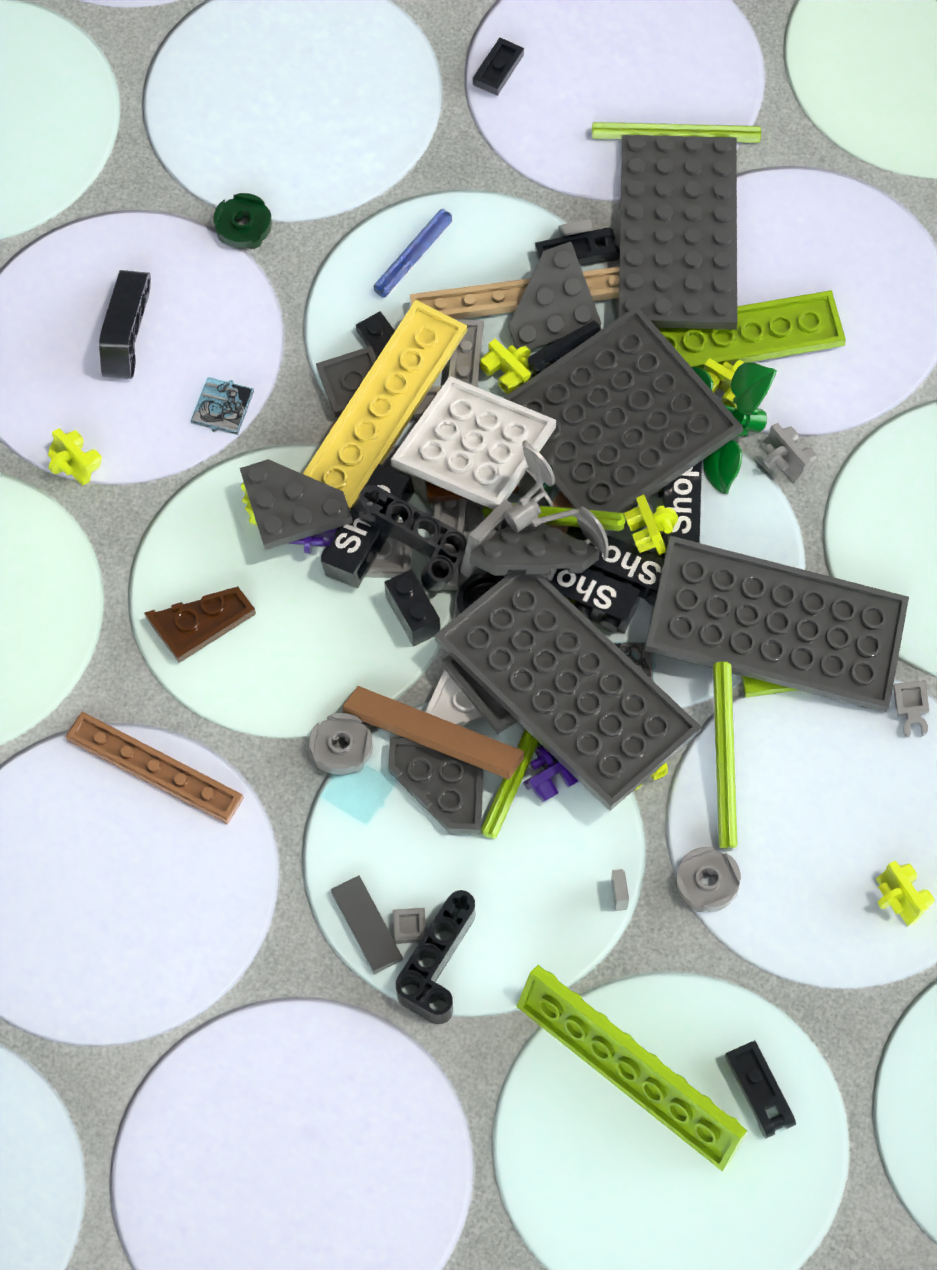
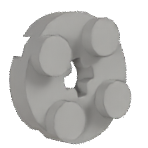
(345, 760)
(705, 897)

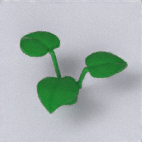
(750, 387)

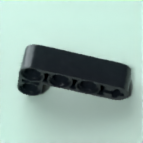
(123, 324)
(408, 532)
(441, 952)

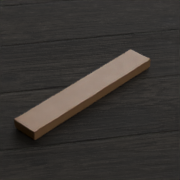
(434, 732)
(154, 767)

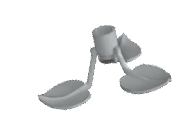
(532, 489)

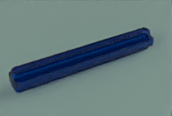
(412, 253)

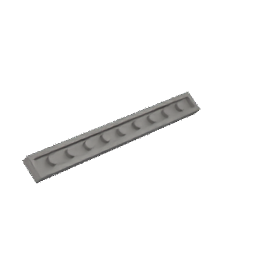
(464, 367)

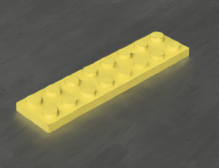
(386, 400)

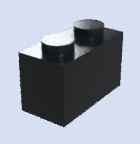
(412, 607)

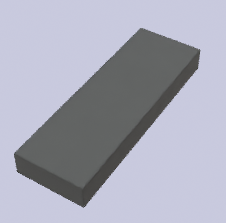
(366, 924)

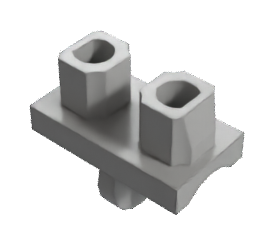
(786, 454)

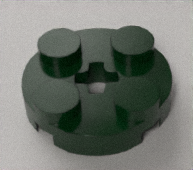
(246, 235)

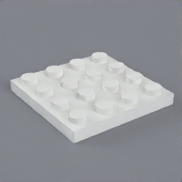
(472, 443)

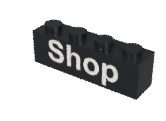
(685, 498)
(360, 543)
(627, 564)
(598, 597)

